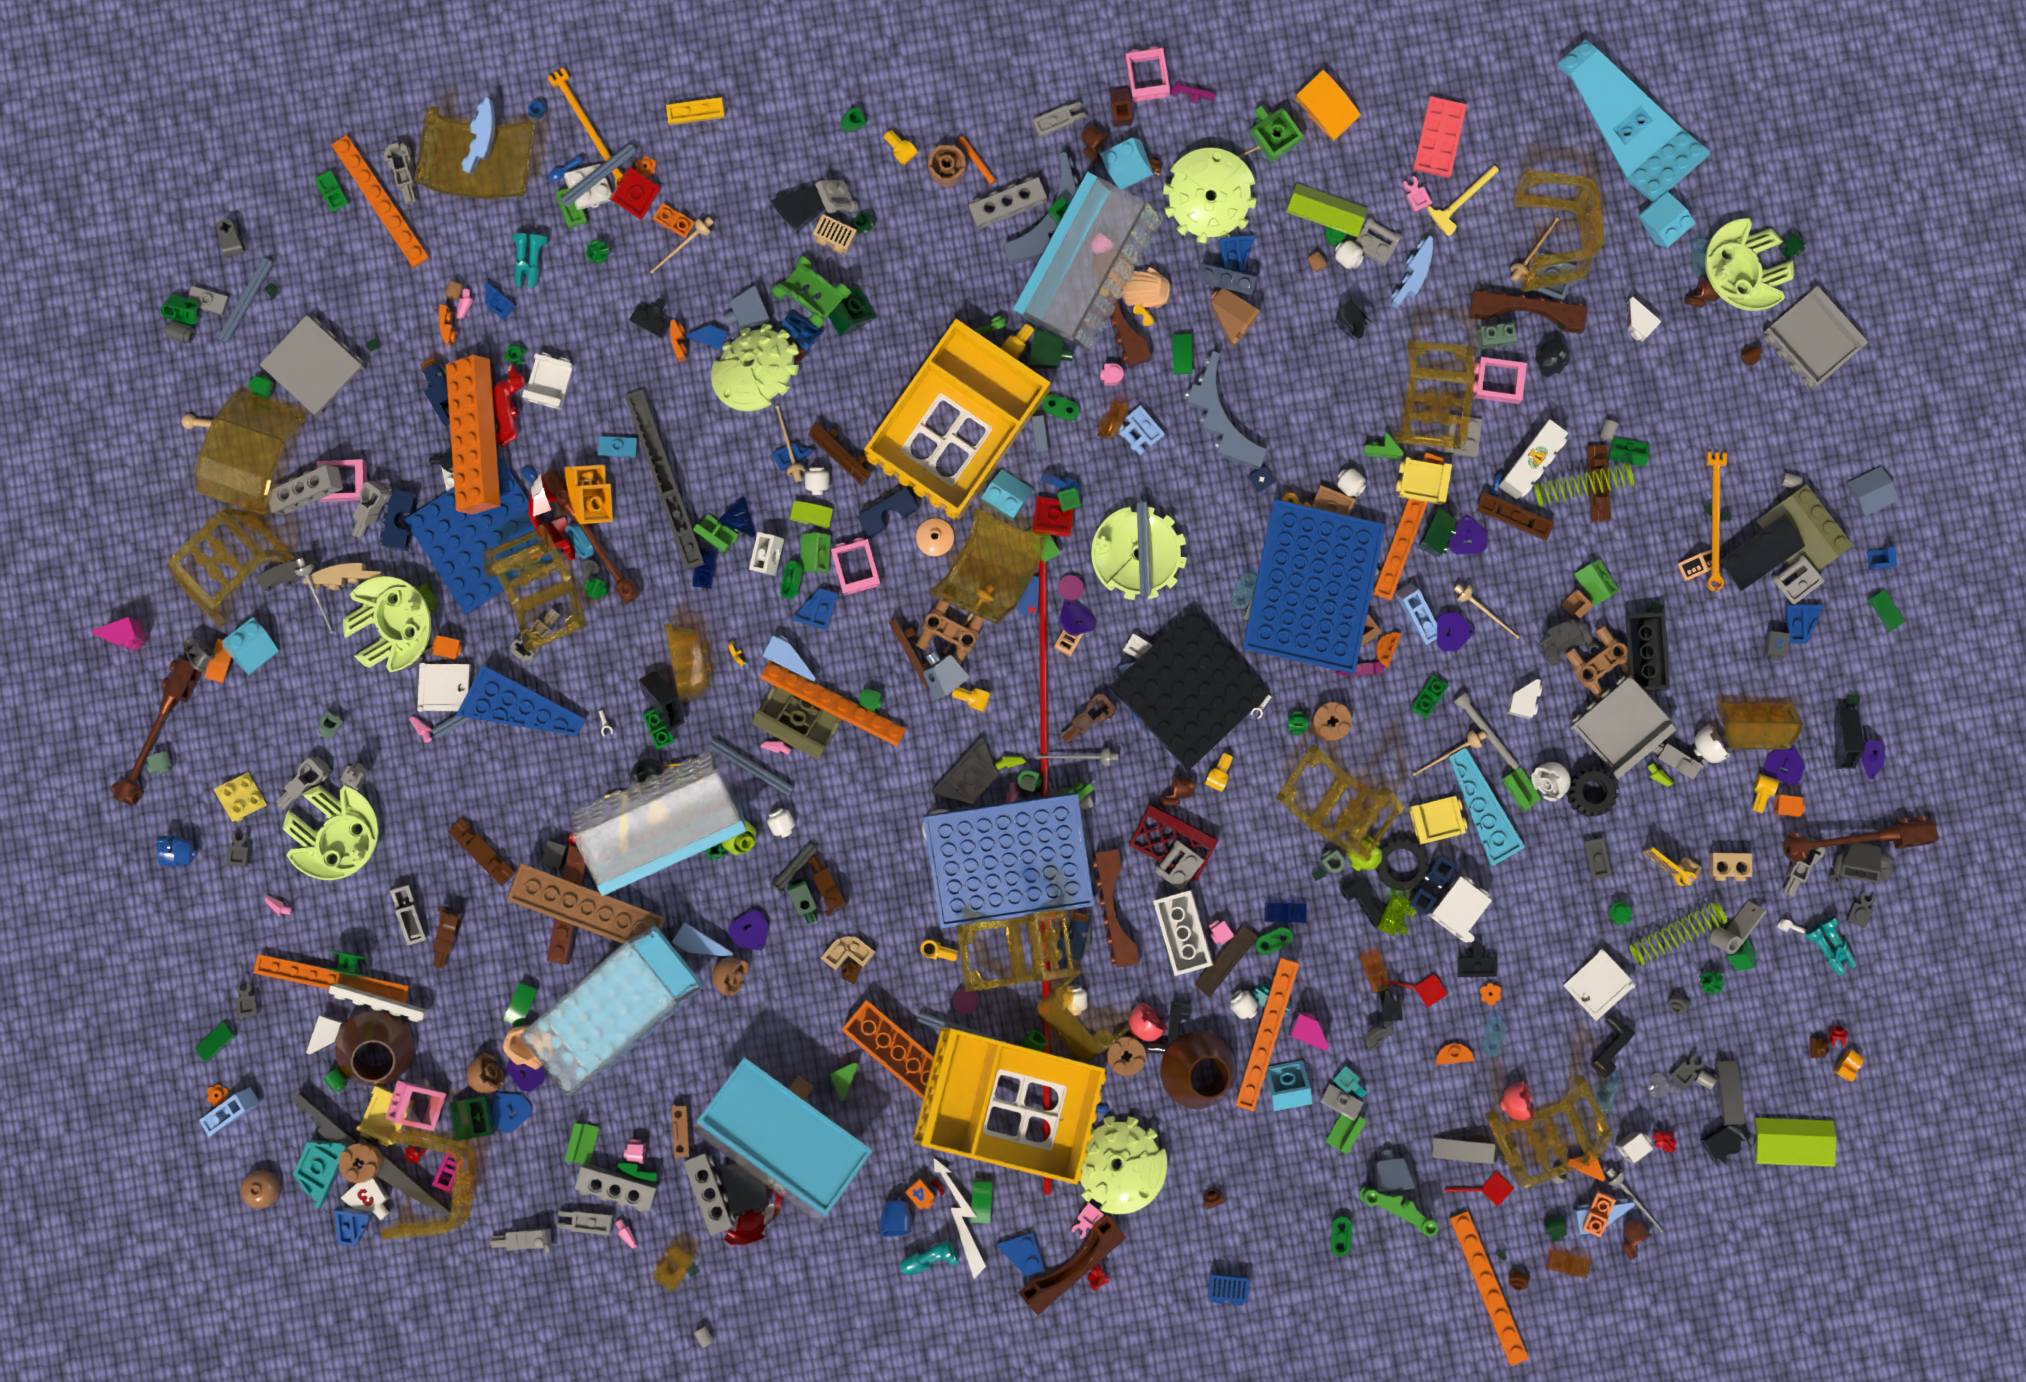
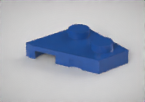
(1235, 251)
(801, 330)
(817, 610)
(1801, 622)
(351, 1225)
(1023, 1253)

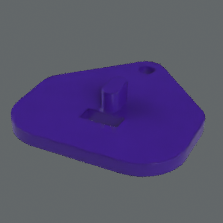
(1468, 532)
(1074, 613)
(1458, 631)
(1785, 759)
(1873, 762)
(752, 936)
(534, 1077)

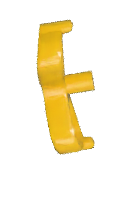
(1147, 318)
(735, 654)

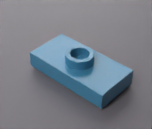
(617, 447)

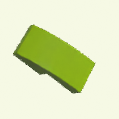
(811, 513)

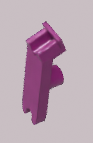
(1194, 93)
(1365, 669)

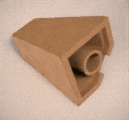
(1233, 315)

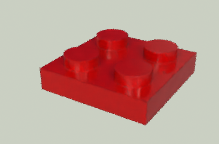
(634, 193)
(1050, 518)

